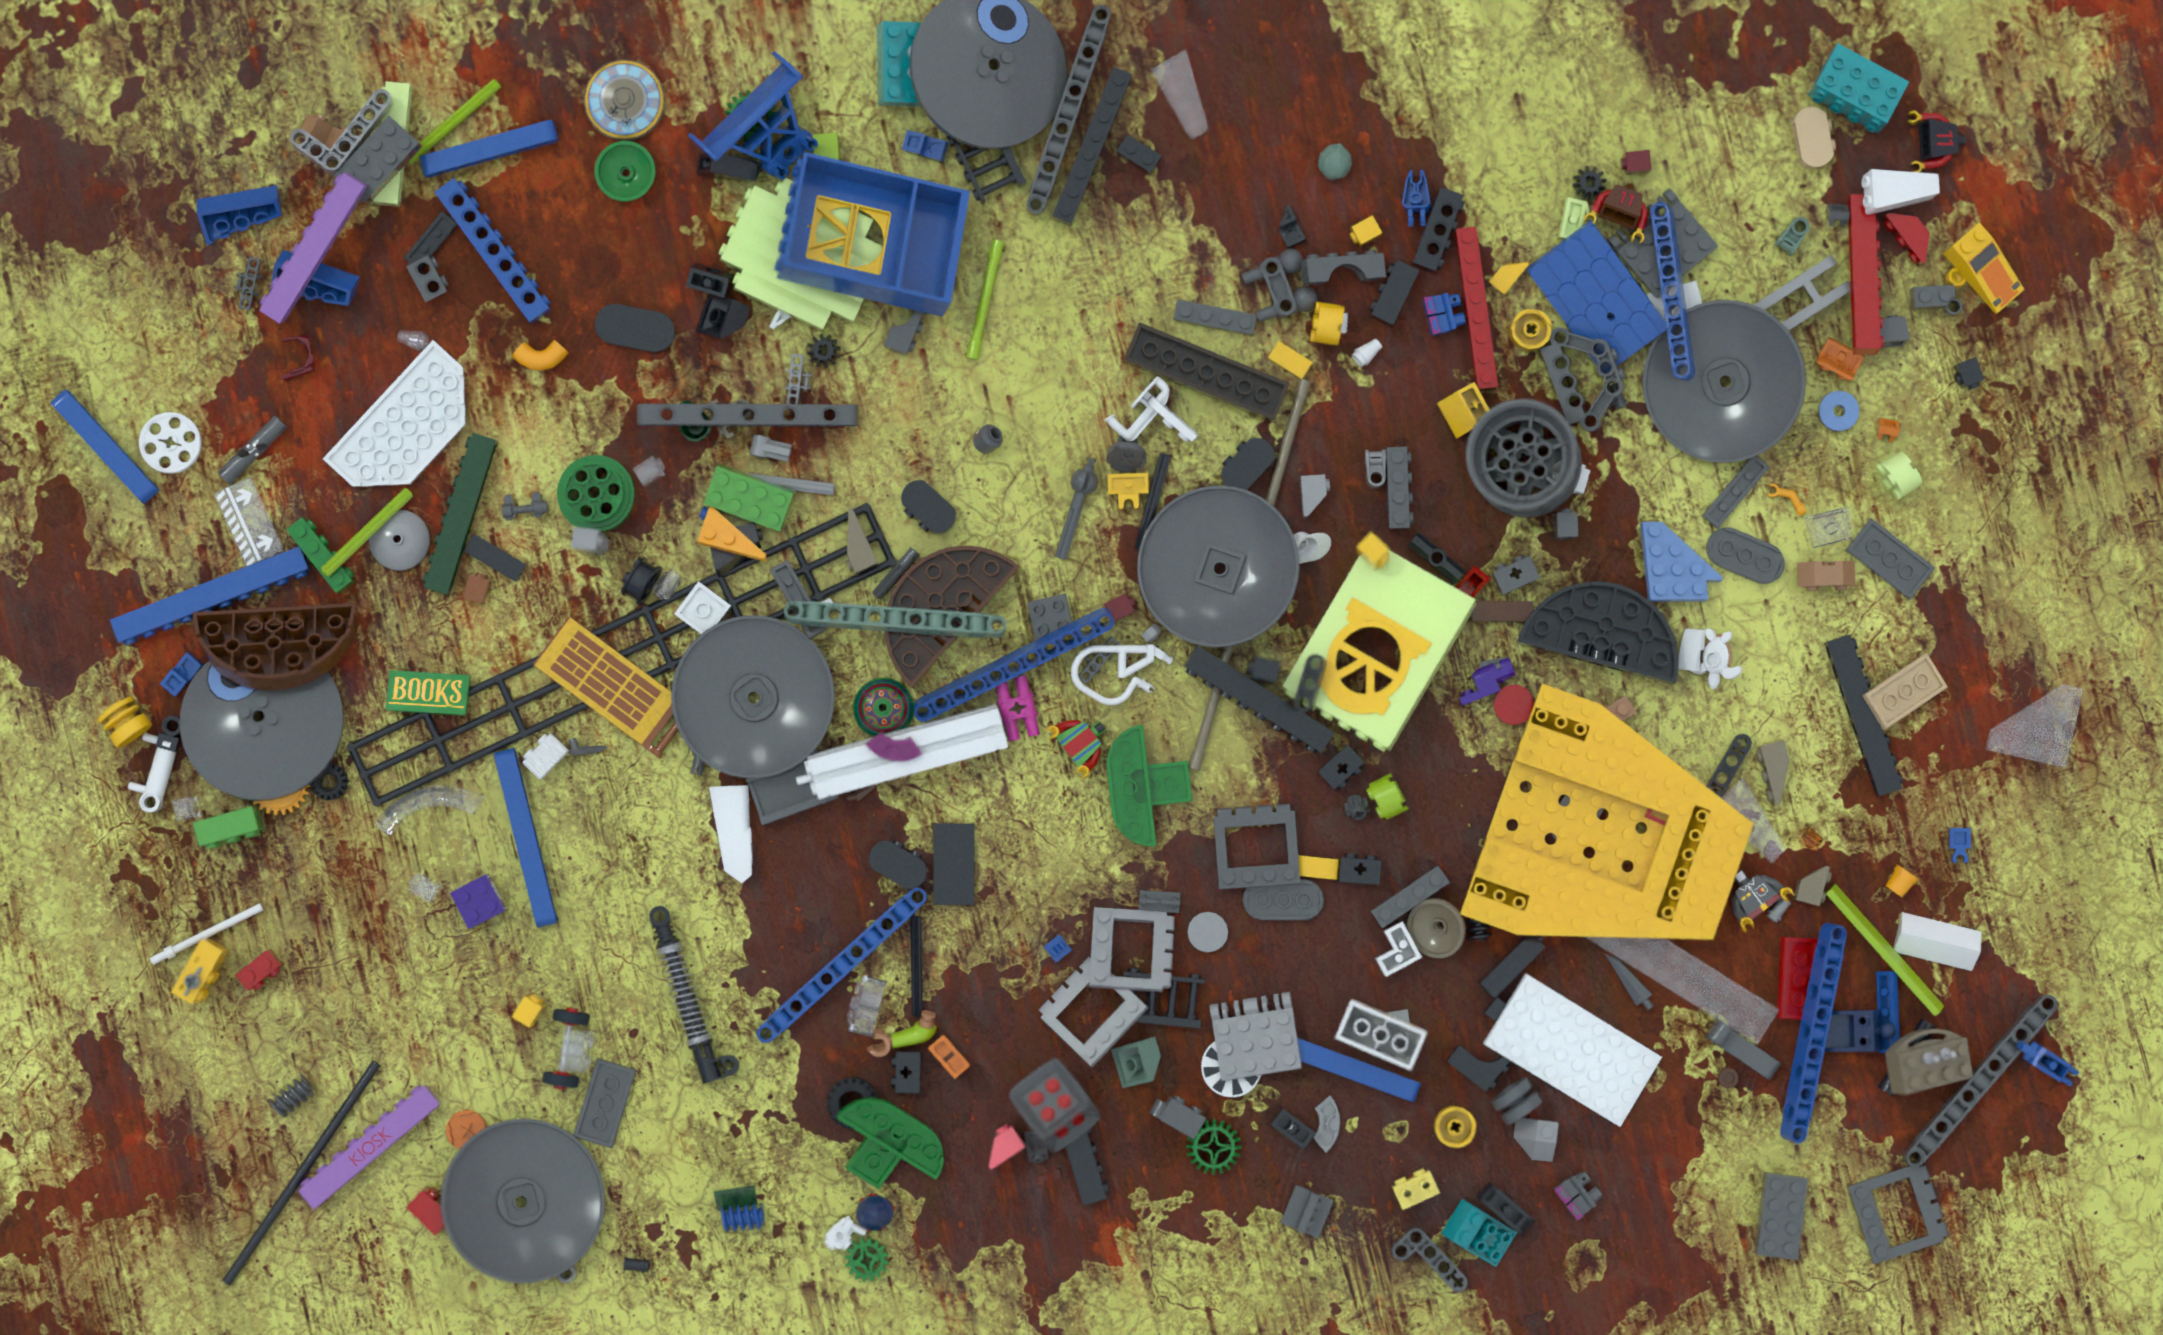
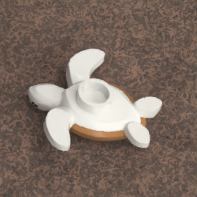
(1717, 658)

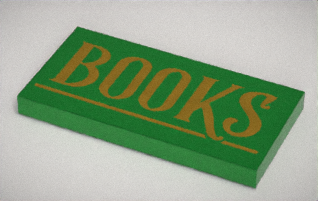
(428, 693)

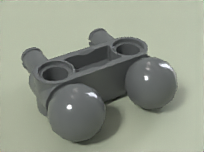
(1302, 299)

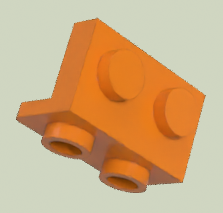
(1839, 359)

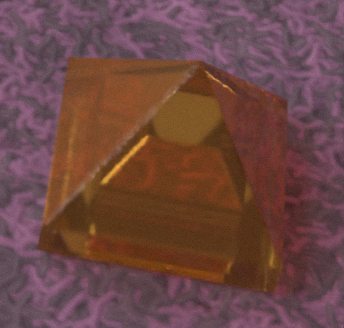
(1811, 839)

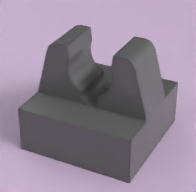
(1839, 212)

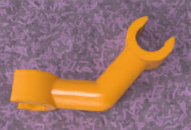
(1798, 506)

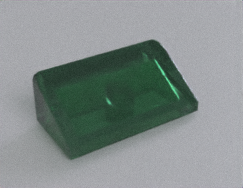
(735, 1196)

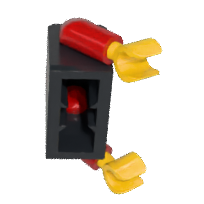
(1937, 139)

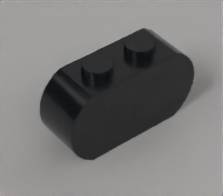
(1248, 463)
(928, 507)
(898, 864)
(1506, 1209)

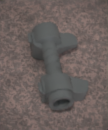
(537, 507)

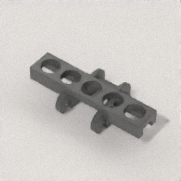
(248, 276)
(1090, 662)

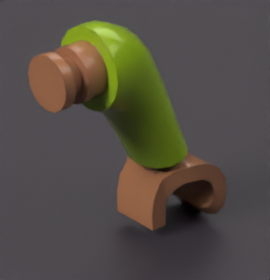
(919, 1033)

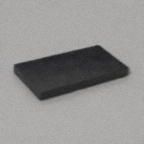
(953, 864)

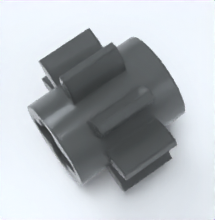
(1356, 807)

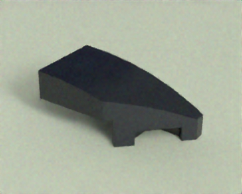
(1290, 229)

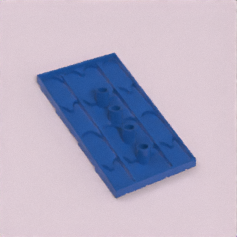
(1589, 281)

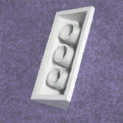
(1937, 941)

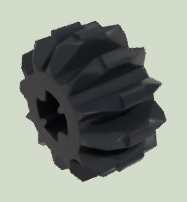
(1596, 186)
(816, 350)

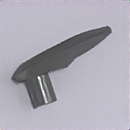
(583, 750)

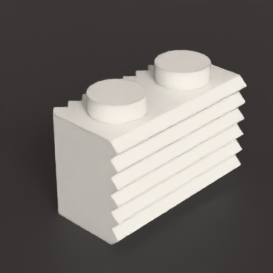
(545, 755)

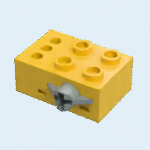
(200, 971)

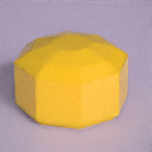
(1953, 277)

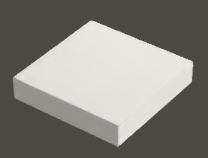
(702, 608)

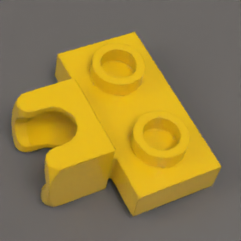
(1128, 487)

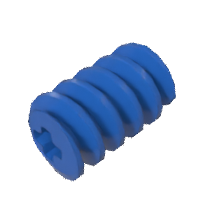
(743, 1218)

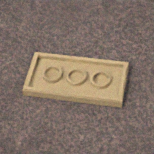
(1904, 691)

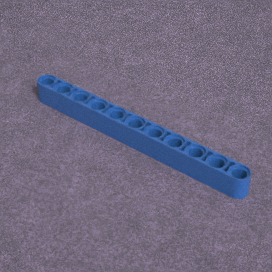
(1019, 656)

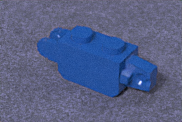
(2047, 1061)

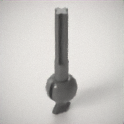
(1083, 483)

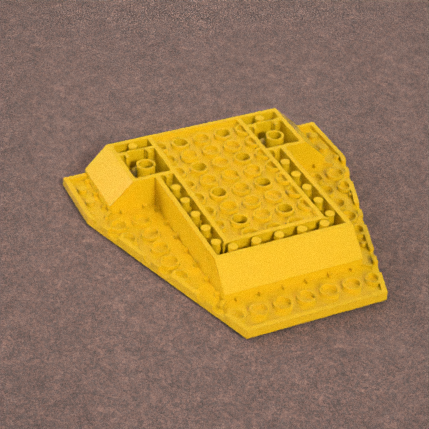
(1553, 890)

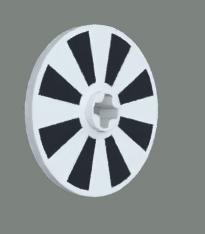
(1212, 1077)

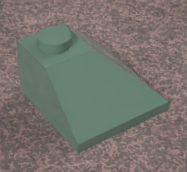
(1137, 1061)

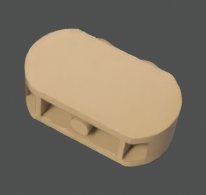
(1813, 138)

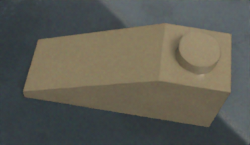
(858, 549)

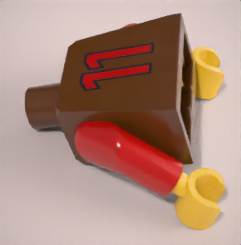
(1622, 207)

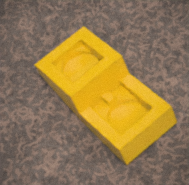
(1318, 867)

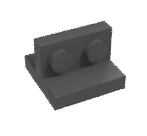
(1306, 1211)

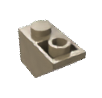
(1811, 887)

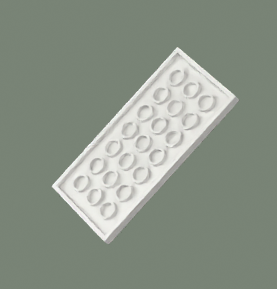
(1572, 1050)

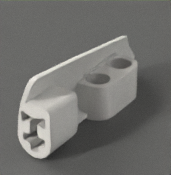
(733, 829)

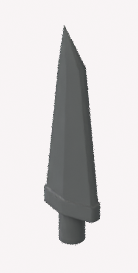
(1635, 988)

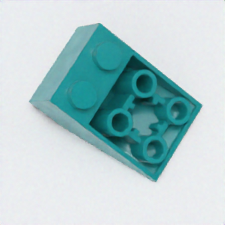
(1478, 1232)

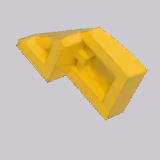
(1507, 275)

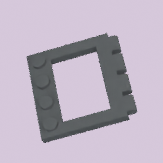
(1256, 875)
(1871, 1222)

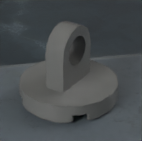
(1126, 455)

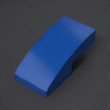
(925, 146)
(181, 674)

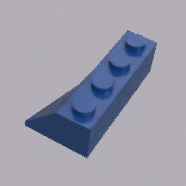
(237, 211)
(326, 284)

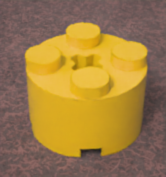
(1530, 318)
(1327, 323)
(1465, 1132)

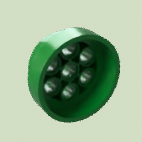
(621, 503)

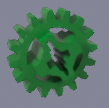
(853, 1263)

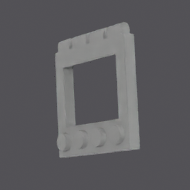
(1102, 949)
(1108, 1033)

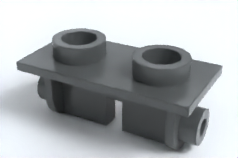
(1159, 901)

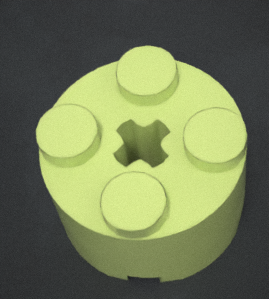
(1899, 475)

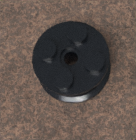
(640, 580)

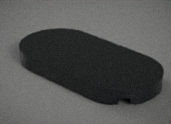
(634, 328)

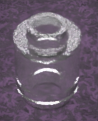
(667, 584)

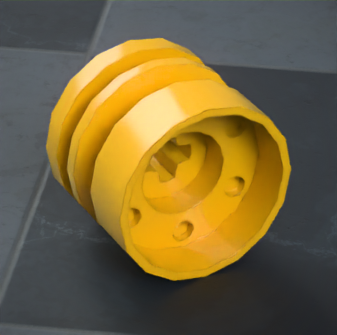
(122, 719)

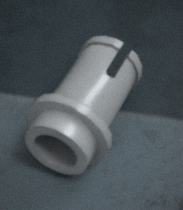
(1778, 910)

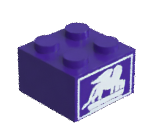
(478, 901)

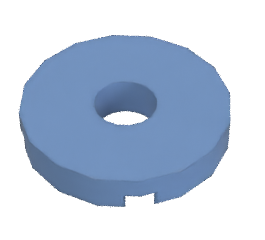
(1842, 399)

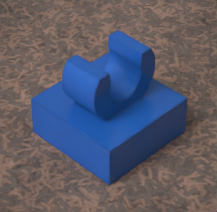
(1057, 948)

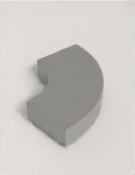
(1328, 1123)

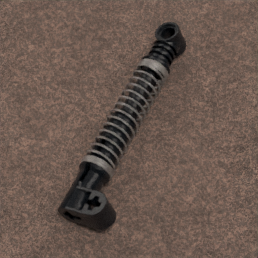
(687, 1002)

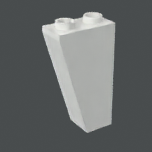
(1897, 189)

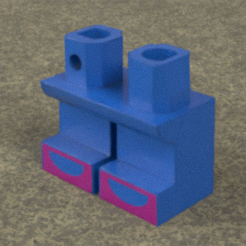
(1442, 304)

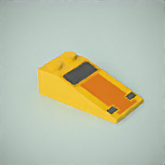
(1984, 267)

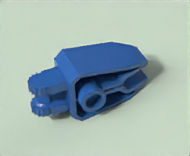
(1416, 198)

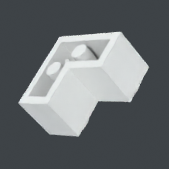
(1402, 952)

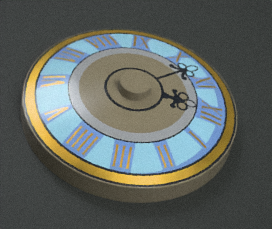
(624, 100)

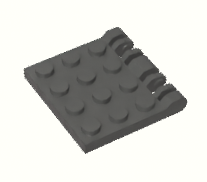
(1692, 240)

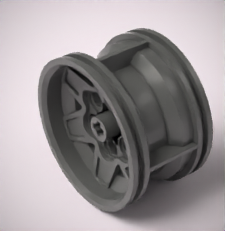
(1492, 431)

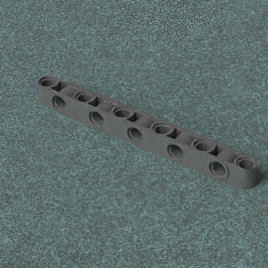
(1068, 110)
(732, 415)
(1983, 1078)

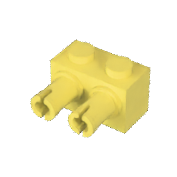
(1415, 1189)

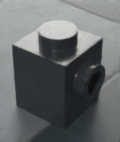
(1968, 374)

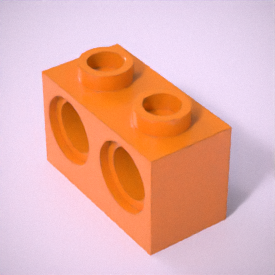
(949, 1056)

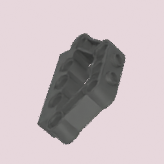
(1605, 398)

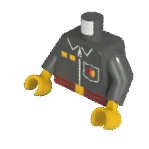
(1755, 896)

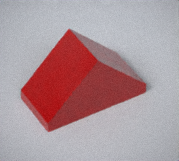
(1472, 582)

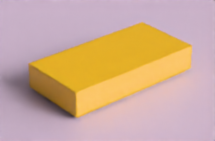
(1290, 360)

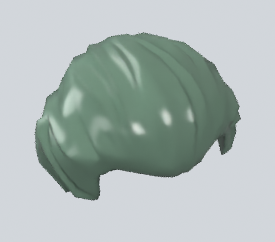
(1334, 162)

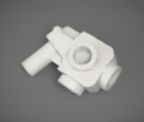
(839, 1234)

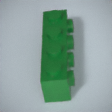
(318, 552)

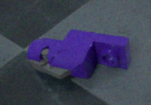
(1487, 679)

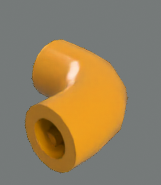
(542, 359)

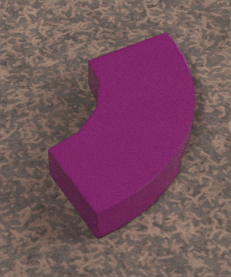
(893, 749)

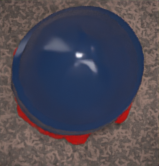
(874, 1212)

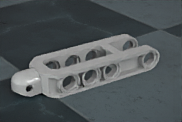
(1805, 280)

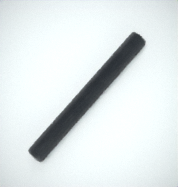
(1153, 496)
(916, 966)

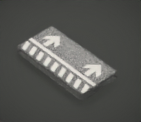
(248, 521)

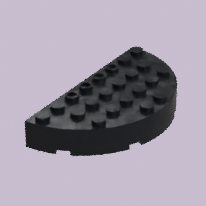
(1605, 628)

